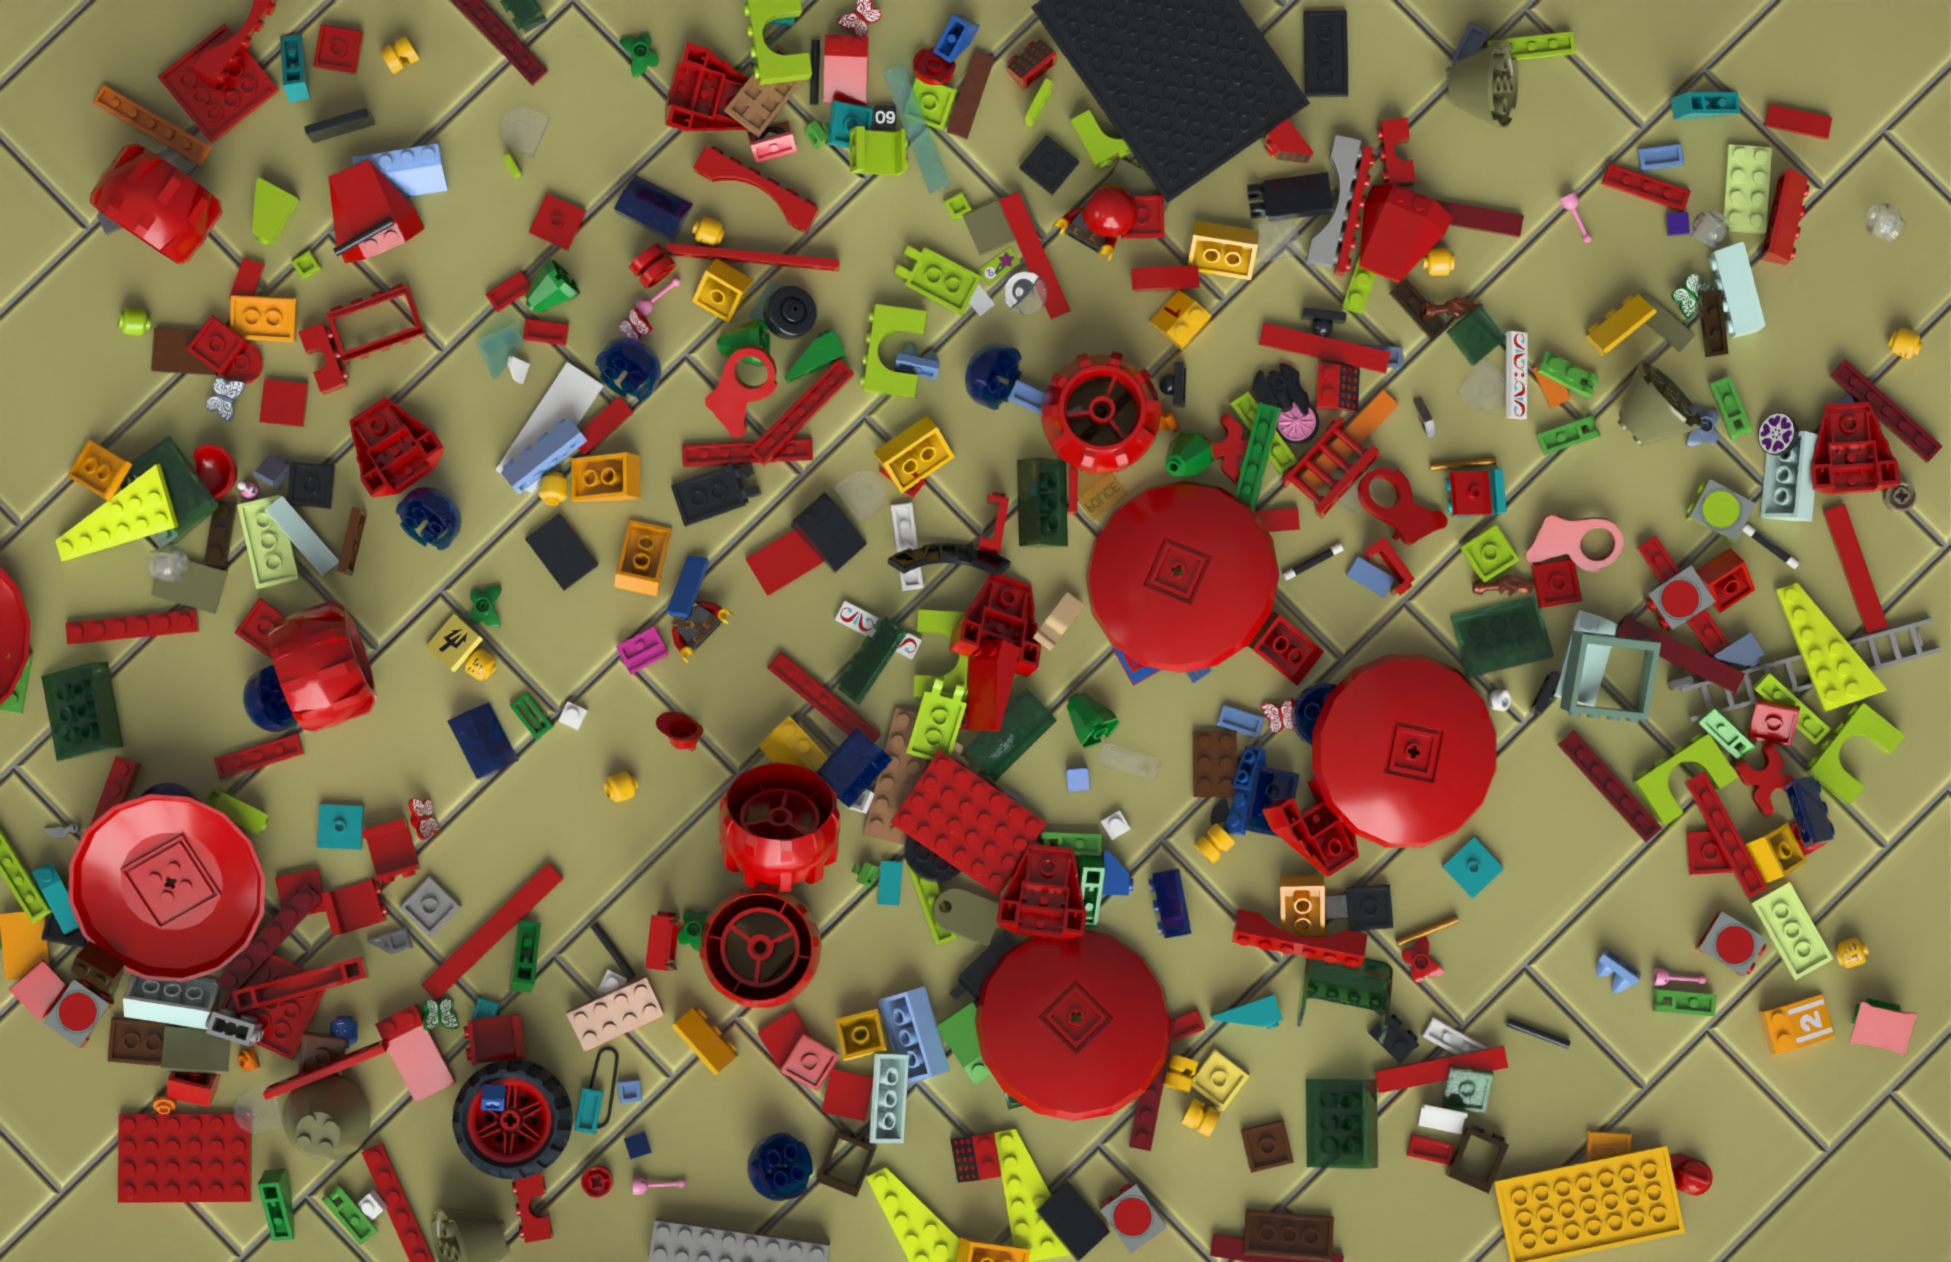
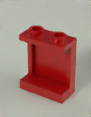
(995, 544)
(1393, 562)

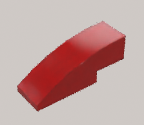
(1165, 278)

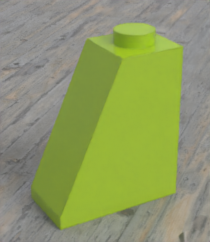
(271, 211)
(238, 810)

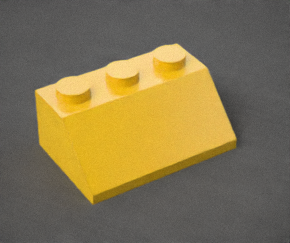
(1223, 249)
(1620, 324)
(919, 448)
(793, 746)
(705, 1040)

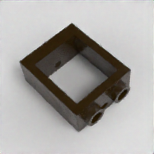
(1471, 1181)
(840, 1184)

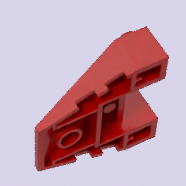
(1000, 611)
(1313, 832)

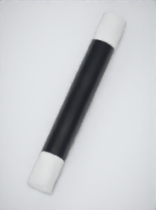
(1770, 546)
(1312, 561)

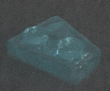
(498, 347)

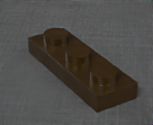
(1411, 302)
(1713, 323)
(220, 534)

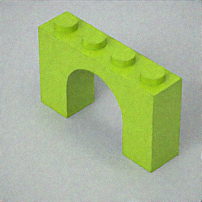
(770, 66)
(1096, 144)
(885, 322)
(941, 623)
(1827, 765)
(1654, 783)

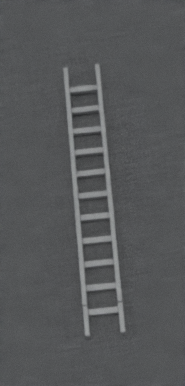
(1916, 640)

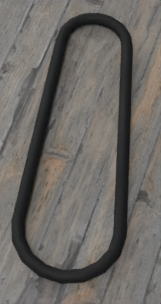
(613, 1081)

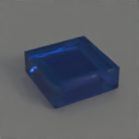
(638, 1145)

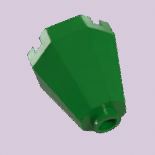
(551, 288)
(744, 335)
(1189, 454)
(1090, 719)

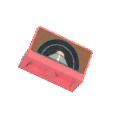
(773, 142)

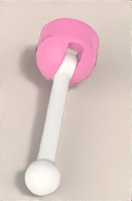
(247, 489)

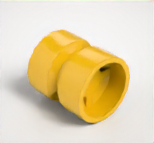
(399, 54)
(1214, 843)
(1180, 1073)
(1201, 1117)

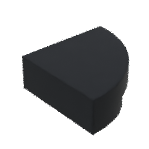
(1219, 812)

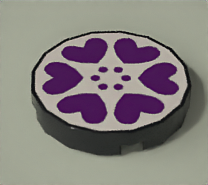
(1778, 434)

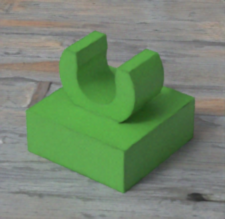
(817, 134)
(866, 873)

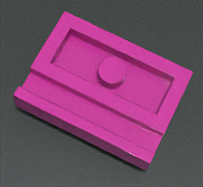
(642, 650)

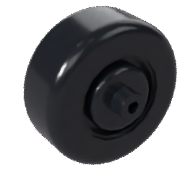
(790, 312)

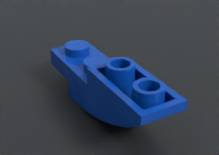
(1243, 783)

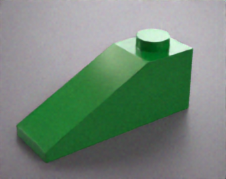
(821, 352)
(1091, 878)
(525, 956)
(277, 1203)

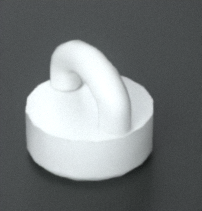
(1500, 699)

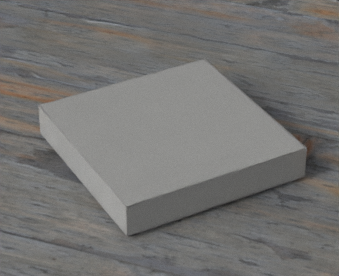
(430, 906)

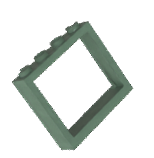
(1575, 669)

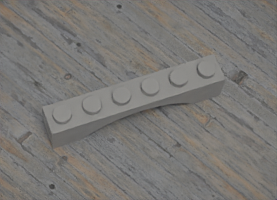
(1343, 158)

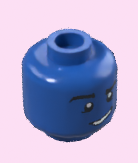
(345, 1027)

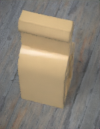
(1058, 621)

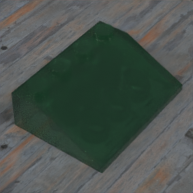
(187, 491)
(1501, 637)
(82, 711)
(1341, 1123)

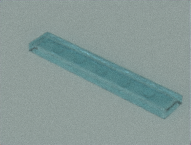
(916, 128)

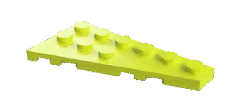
(131, 514)
(1830, 661)
(1023, 1195)
(916, 1227)

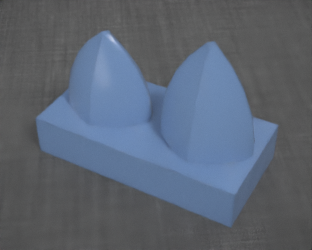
(909, 362)
(1625, 973)

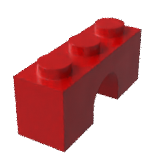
(1391, 134)
(331, 376)
(533, 1226)

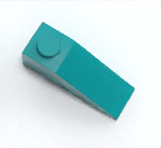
(294, 68)
(1704, 105)
(56, 896)
(1255, 1013)

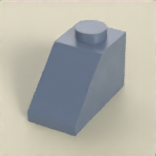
(273, 471)
(1741, 652)

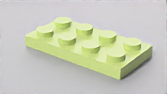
(1747, 188)
(267, 545)
(1791, 931)

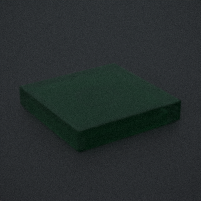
(1476, 335)
(1467, 1089)

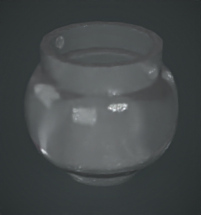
(1884, 221)
(1710, 228)
(167, 563)

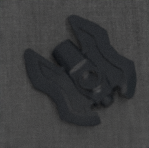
(1281, 388)

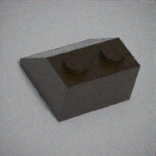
(99, 968)

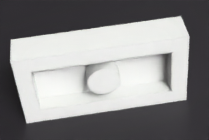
(1441, 1118)

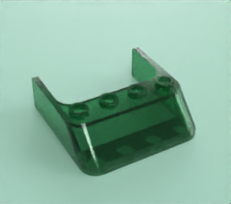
(1353, 986)

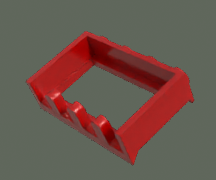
(384, 343)
(662, 941)

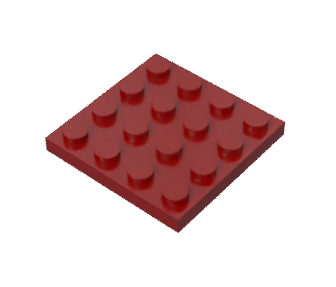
(222, 107)
(284, 1020)

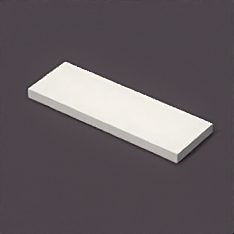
(566, 398)

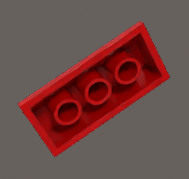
(1784, 217)

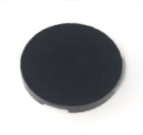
(926, 863)

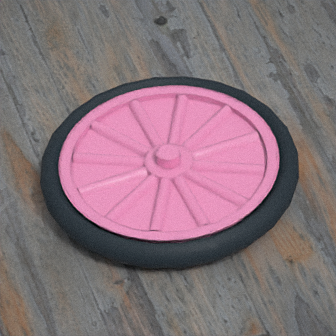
(1295, 427)

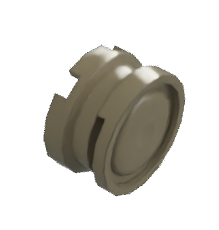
(1899, 497)

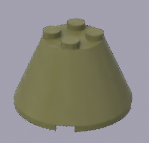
(1485, 84)
(1656, 408)
(326, 1118)
(468, 1236)

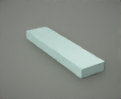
(301, 535)

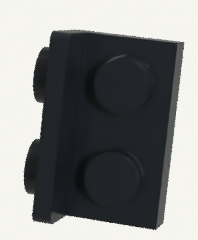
(1397, 1040)

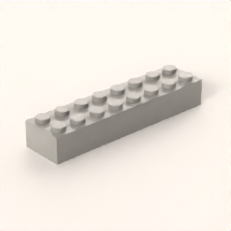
(700, 1243)

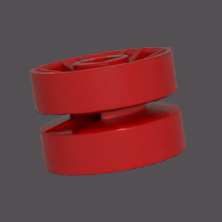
(652, 266)

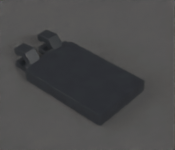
(1291, 197)
(713, 493)
(977, 972)

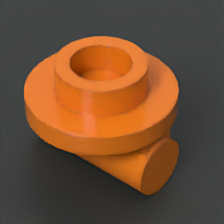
(1168, 421)
(247, 1059)
(164, 1104)

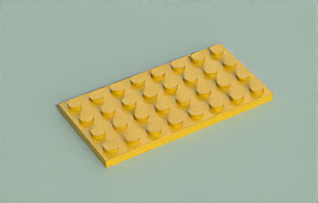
(1589, 1206)

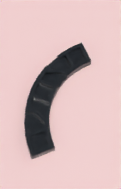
(948, 553)

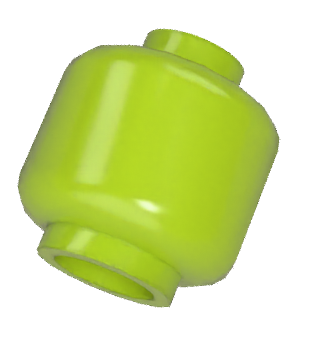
(133, 321)

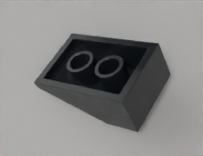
(828, 532)

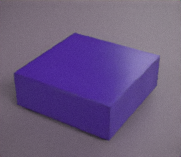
(1677, 224)

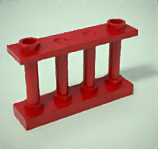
(1336, 487)

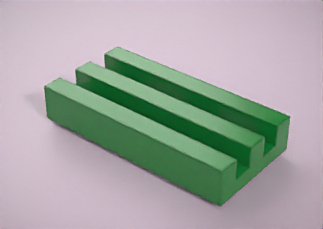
(521, 701)

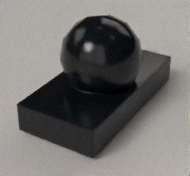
(1323, 320)
(1175, 384)

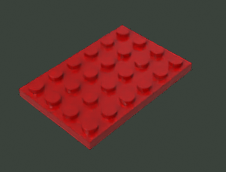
(967, 822)
(183, 1158)

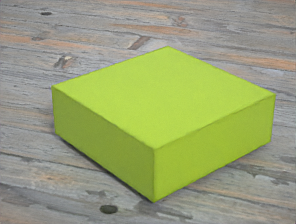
(512, 166)
(957, 206)
(306, 265)

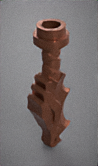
(1456, 306)
(1508, 584)

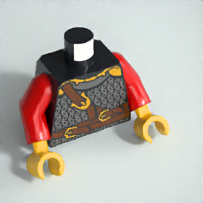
(1077, 229)
(693, 631)

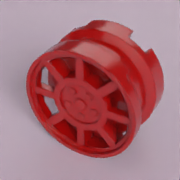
(597, 1181)

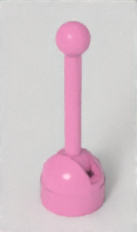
(1570, 202)
(645, 305)
(1662, 977)
(641, 1185)

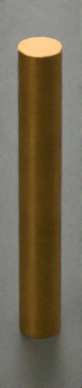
(1462, 463)
(1427, 930)

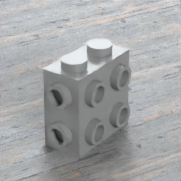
(238, 1029)

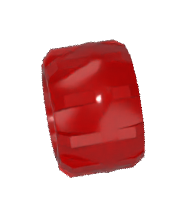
(156, 202)
(1093, 457)
(322, 666)
(779, 826)
(716, 960)

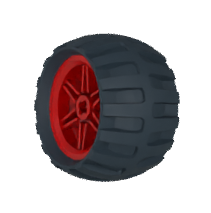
(543, 1141)

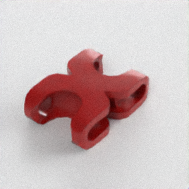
(1230, 448)
(1764, 780)

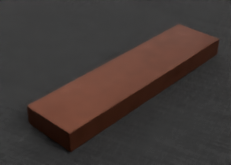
(970, 95)

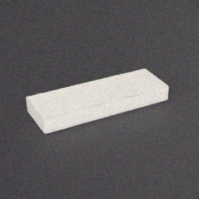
(1450, 1038)

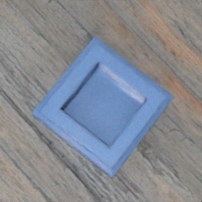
(629, 1091)

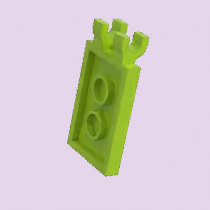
(939, 279)
(937, 721)

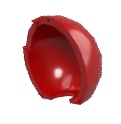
(1110, 211)
(216, 469)

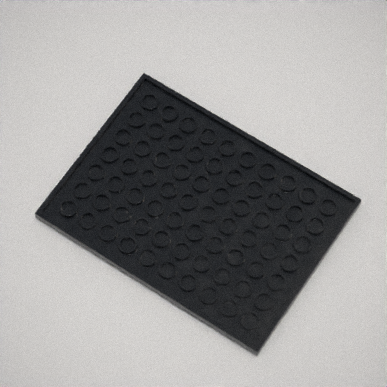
(1175, 79)

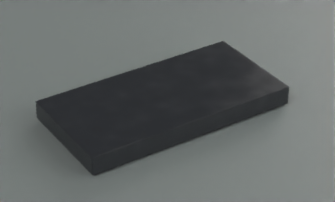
(1325, 53)

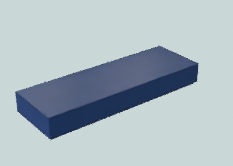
(688, 586)

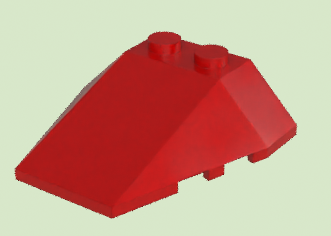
(702, 91)
(362, 200)
(1399, 230)
(392, 448)
(1852, 452)
(1044, 895)

